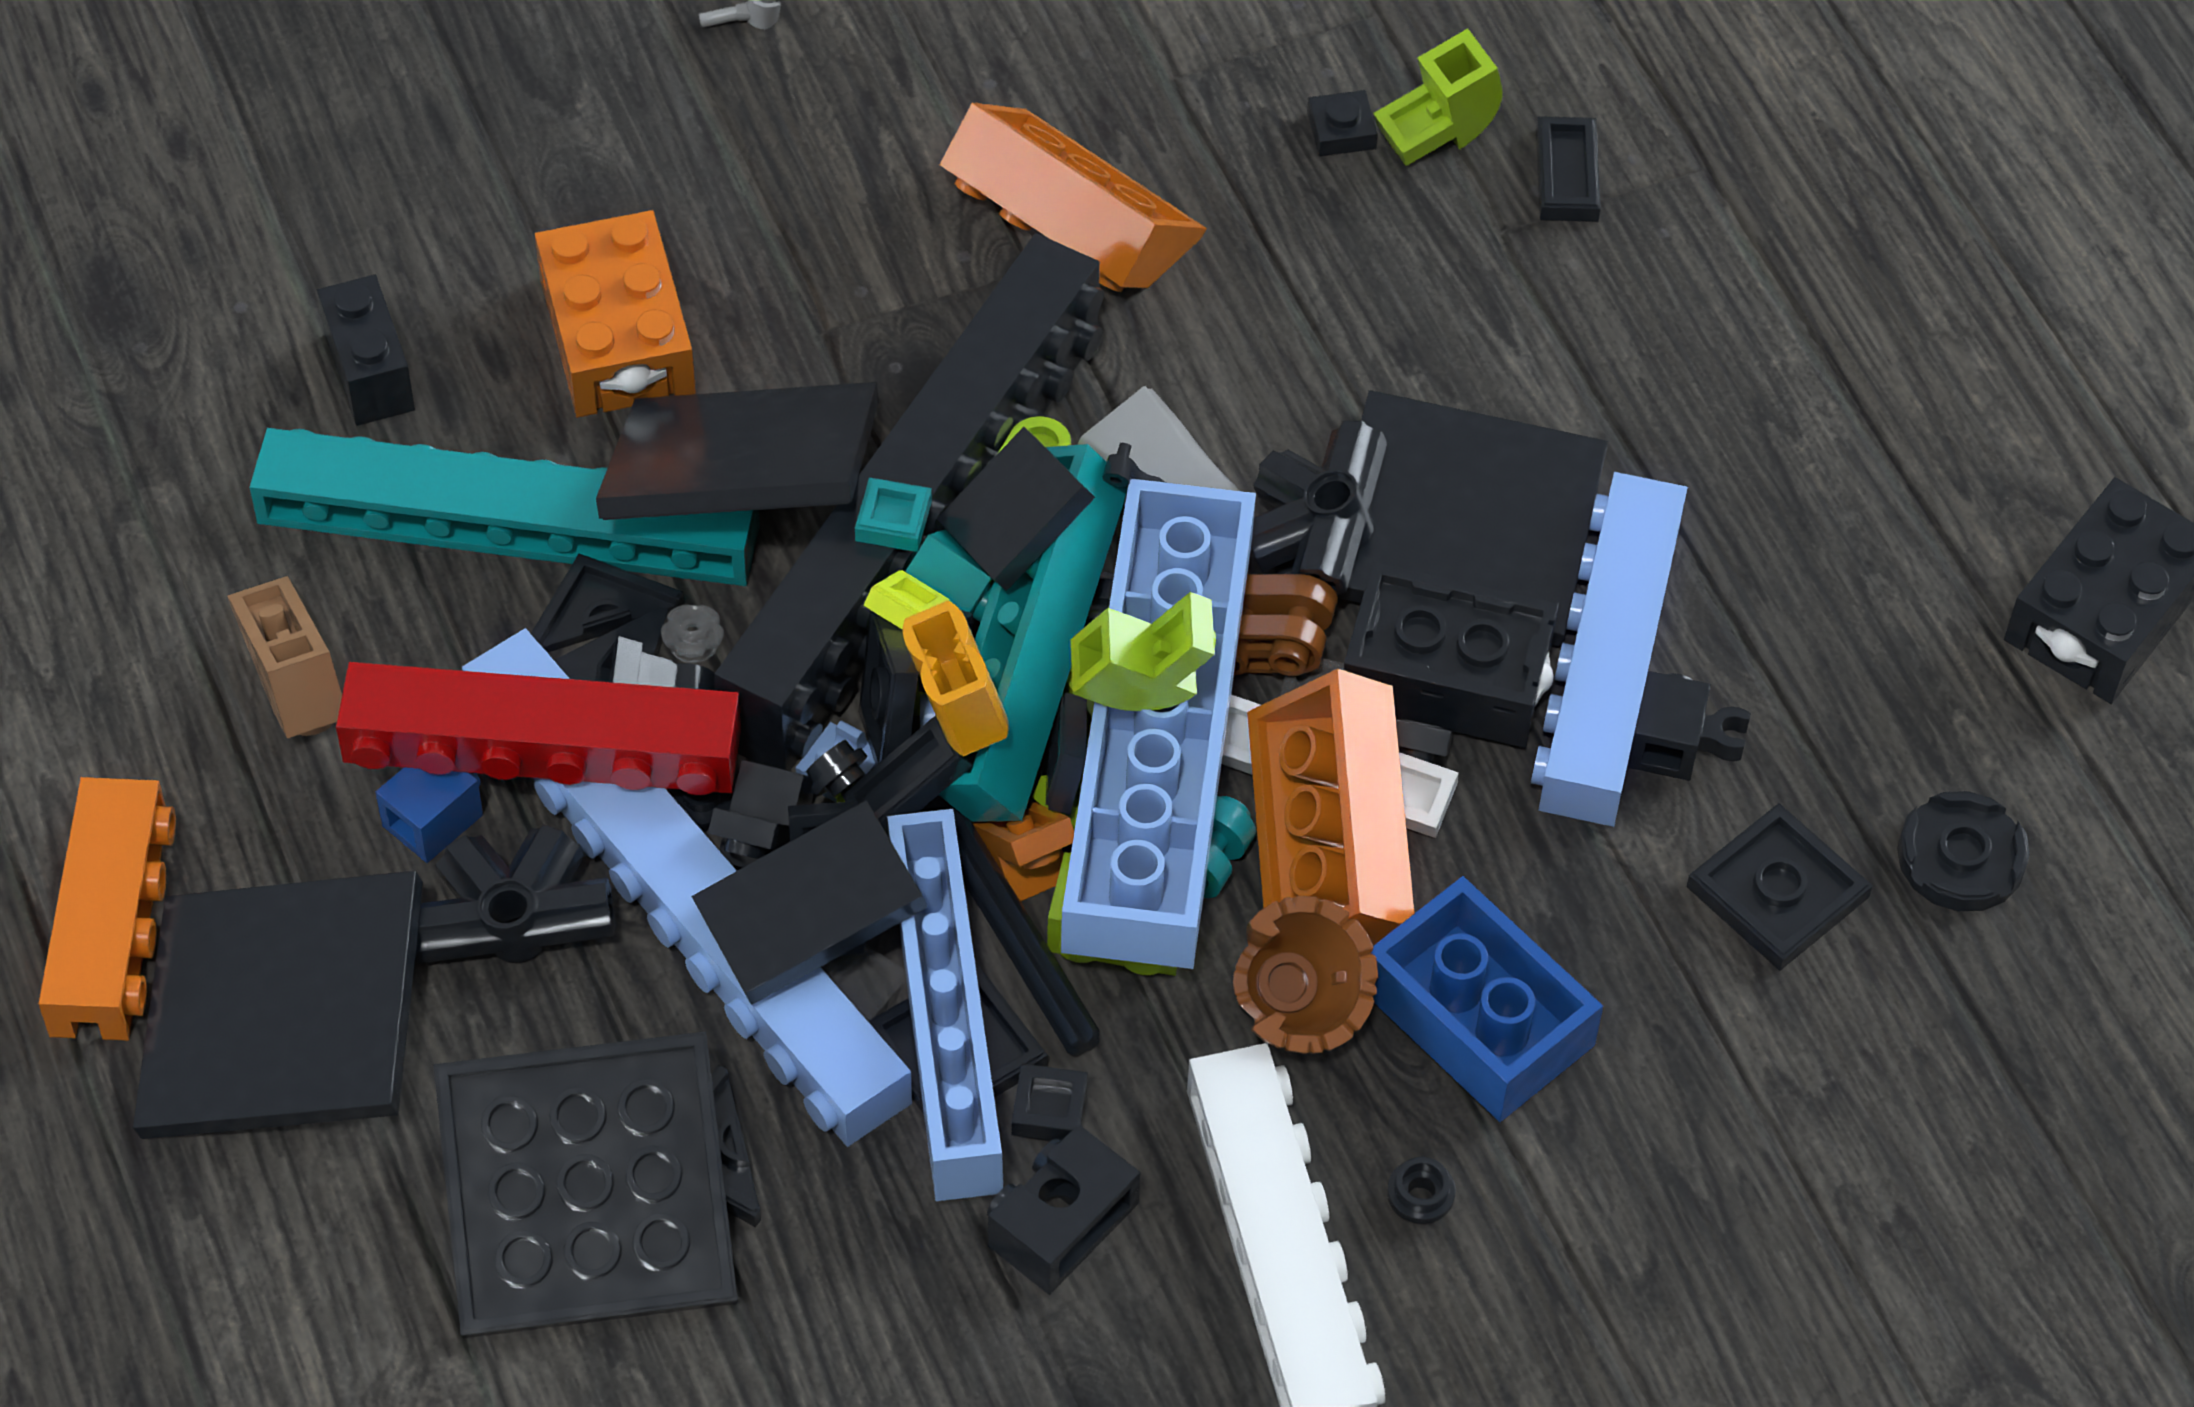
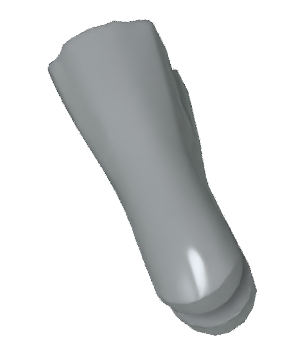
(1158, 442)

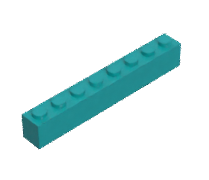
(484, 507)

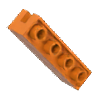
(106, 907)

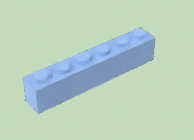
(1611, 651)
(947, 1012)

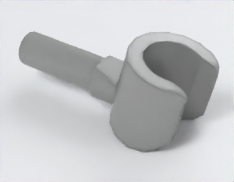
(758, 13)

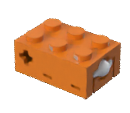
(615, 312)

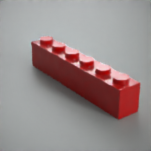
(539, 728)

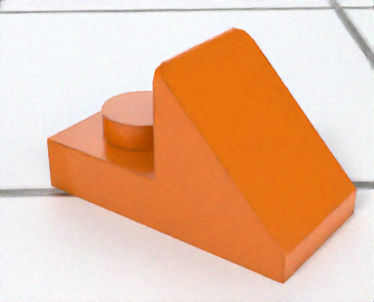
(1030, 848)

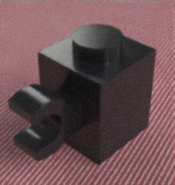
(1675, 726)

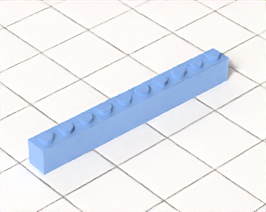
(664, 859)

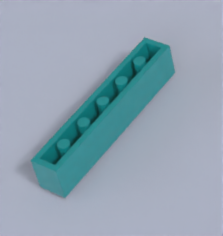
(1029, 646)

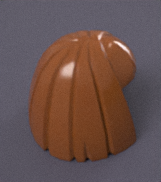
(1306, 975)

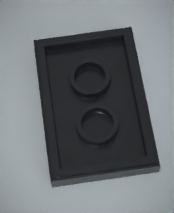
(809, 902)

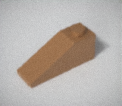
(288, 657)

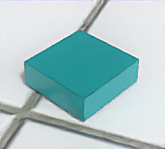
(893, 514)

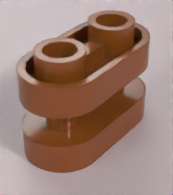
(1284, 624)

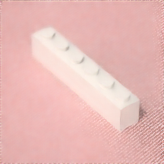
(1279, 1231)

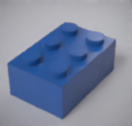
(1483, 999)

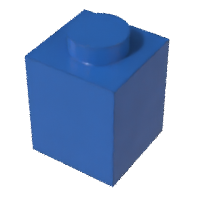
(429, 808)

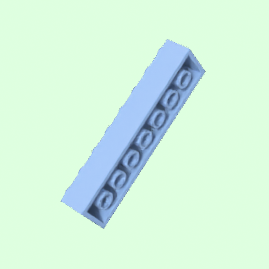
(1157, 772)

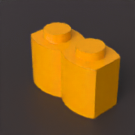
(955, 678)

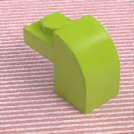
(1454, 102)
(1143, 663)

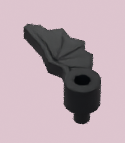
(1121, 468)

